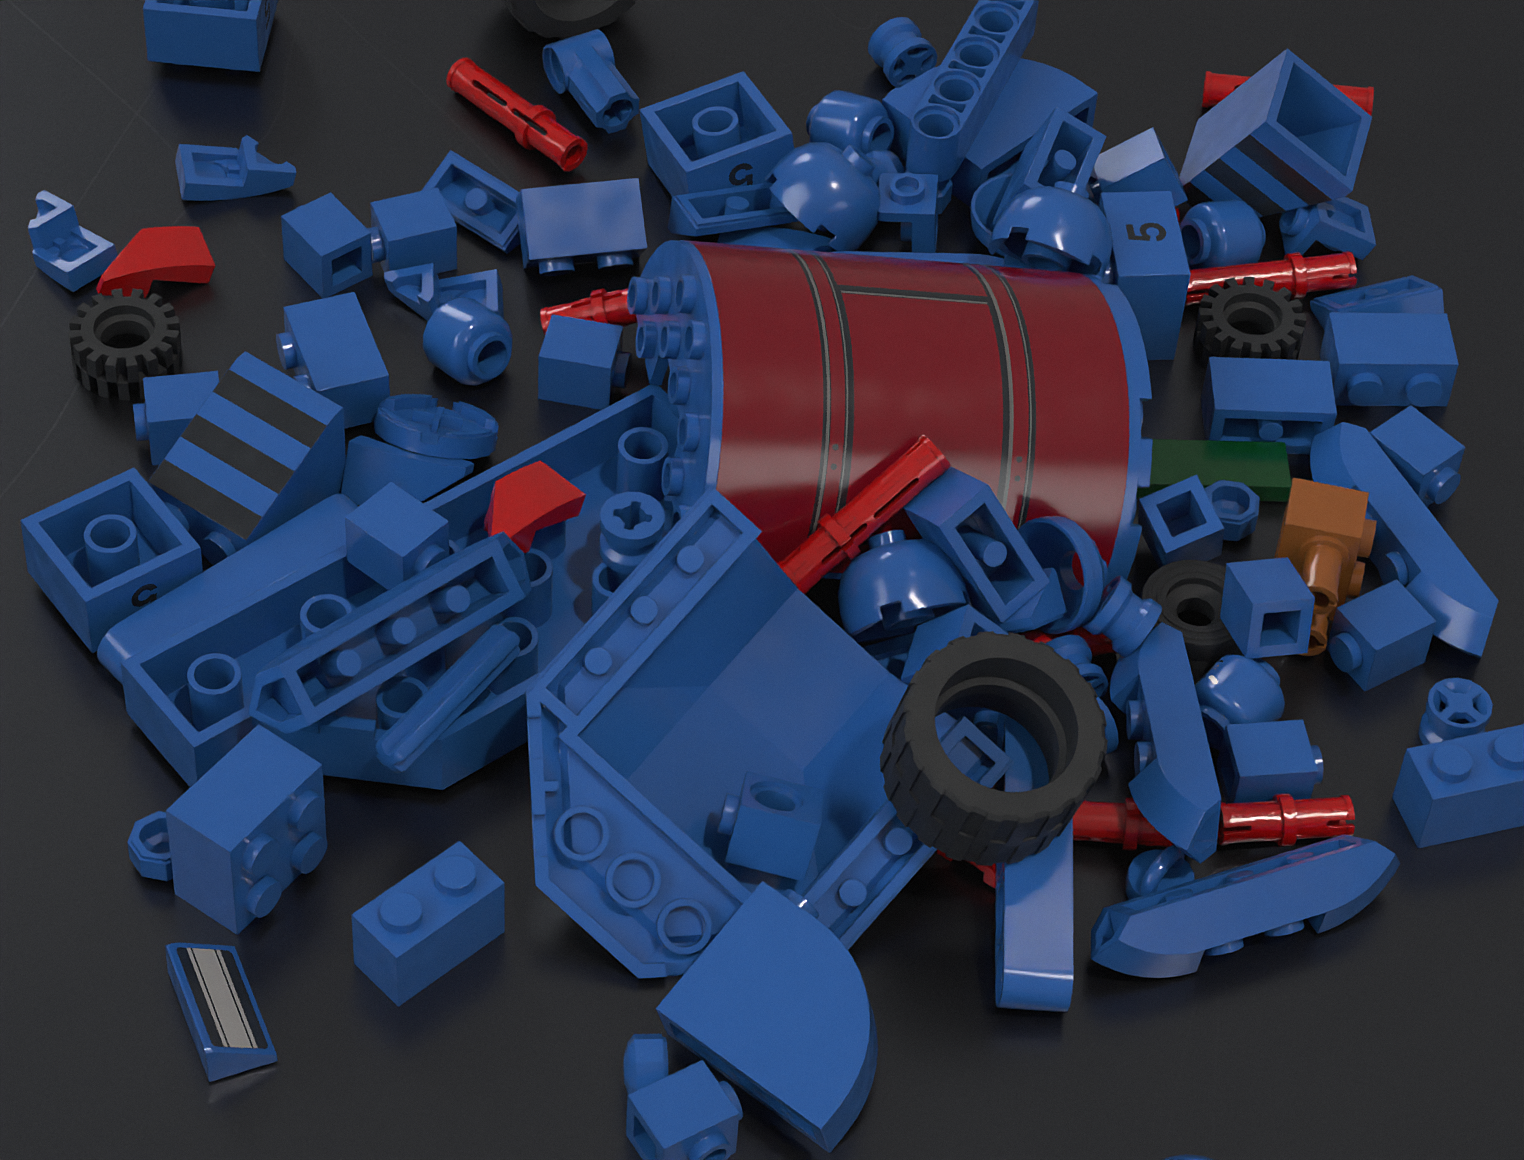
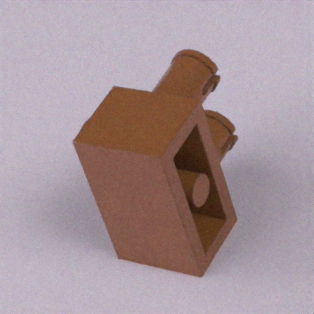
(1322, 538)

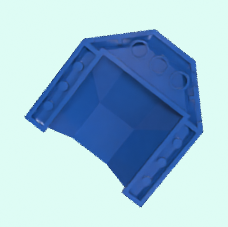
(663, 708)

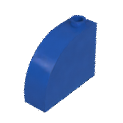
(1014, 119)
(781, 1014)

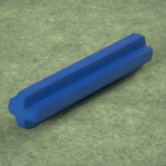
(447, 698)

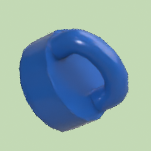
(1157, 871)

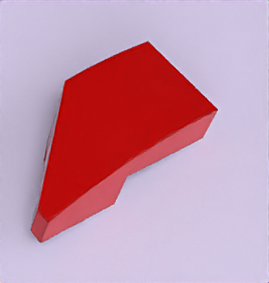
(161, 255)
(531, 501)

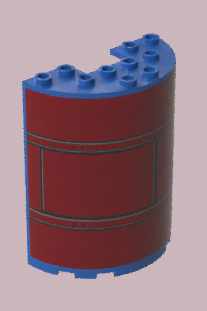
(829, 366)

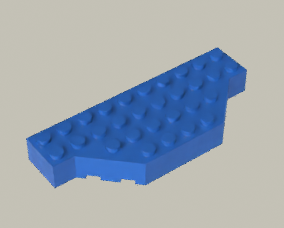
(199, 683)

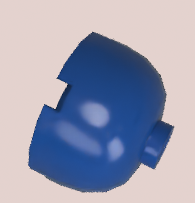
(829, 191)
(1054, 231)
(897, 587)

